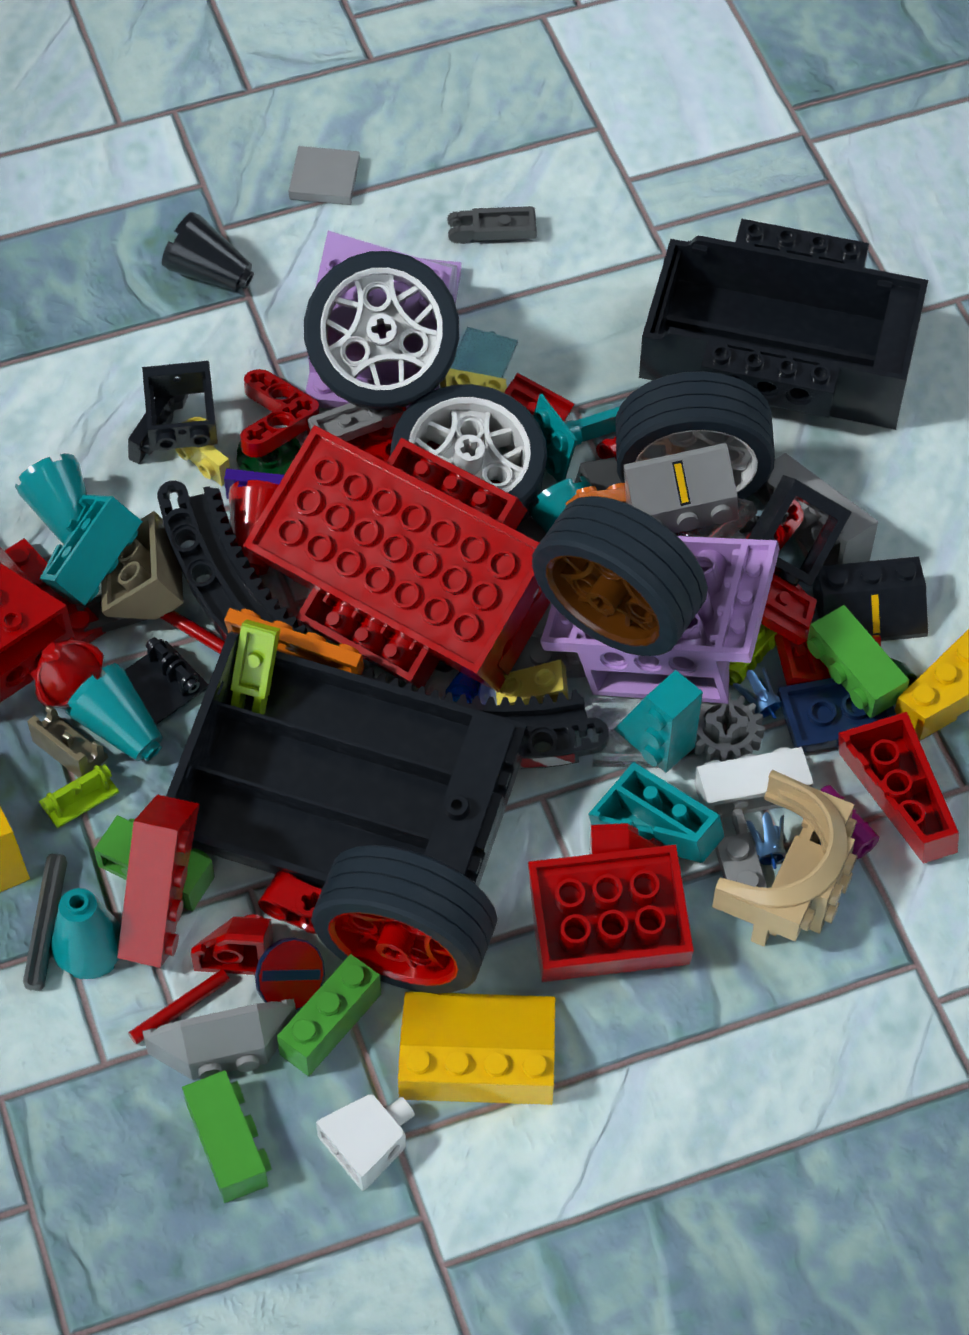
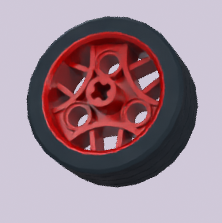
(405, 918)

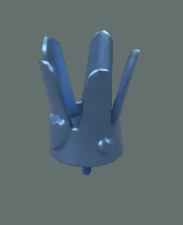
(766, 702)
(772, 850)

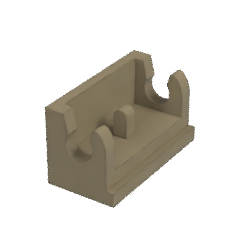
(66, 743)

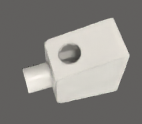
(365, 1136)

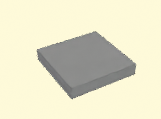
(324, 175)

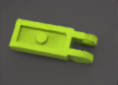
(254, 664)

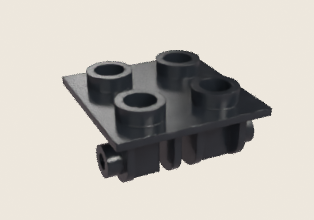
(164, 680)

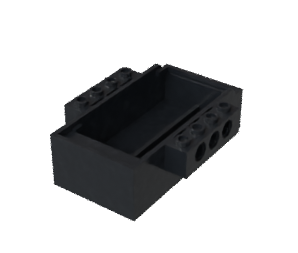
(789, 319)

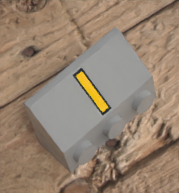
(684, 488)

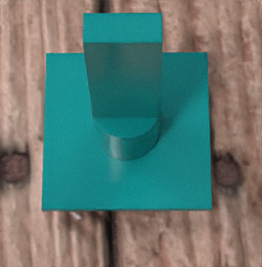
(565, 436)

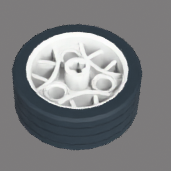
(371, 272)
(698, 412)
(491, 423)

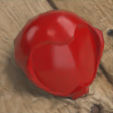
(64, 669)

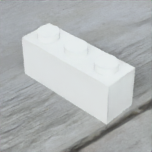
(745, 780)

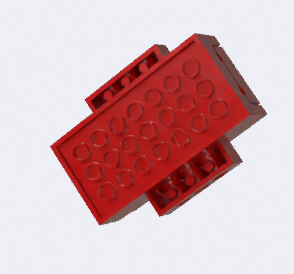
(404, 559)

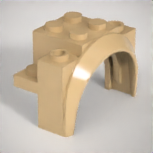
(811, 873)

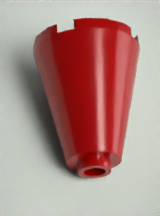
(245, 508)

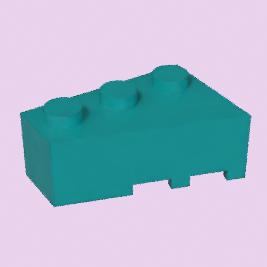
(90, 549)
(664, 722)
(660, 813)

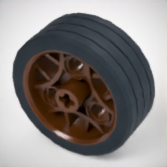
(620, 576)

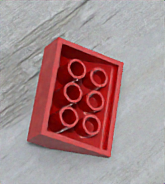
(609, 913)

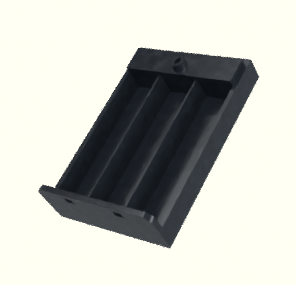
(343, 769)

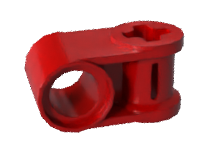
(290, 901)

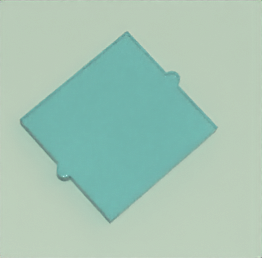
(484, 353)

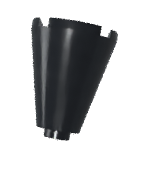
(206, 255)

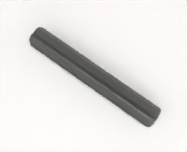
(44, 922)

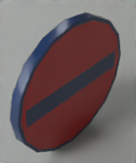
(290, 971)

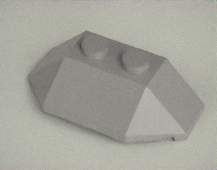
(221, 1040)

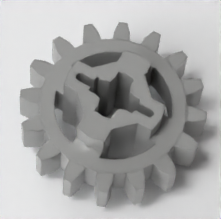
(743, 728)

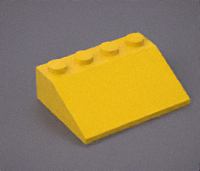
(477, 1048)

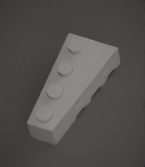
(859, 532)

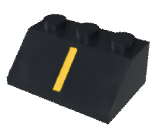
(881, 595)

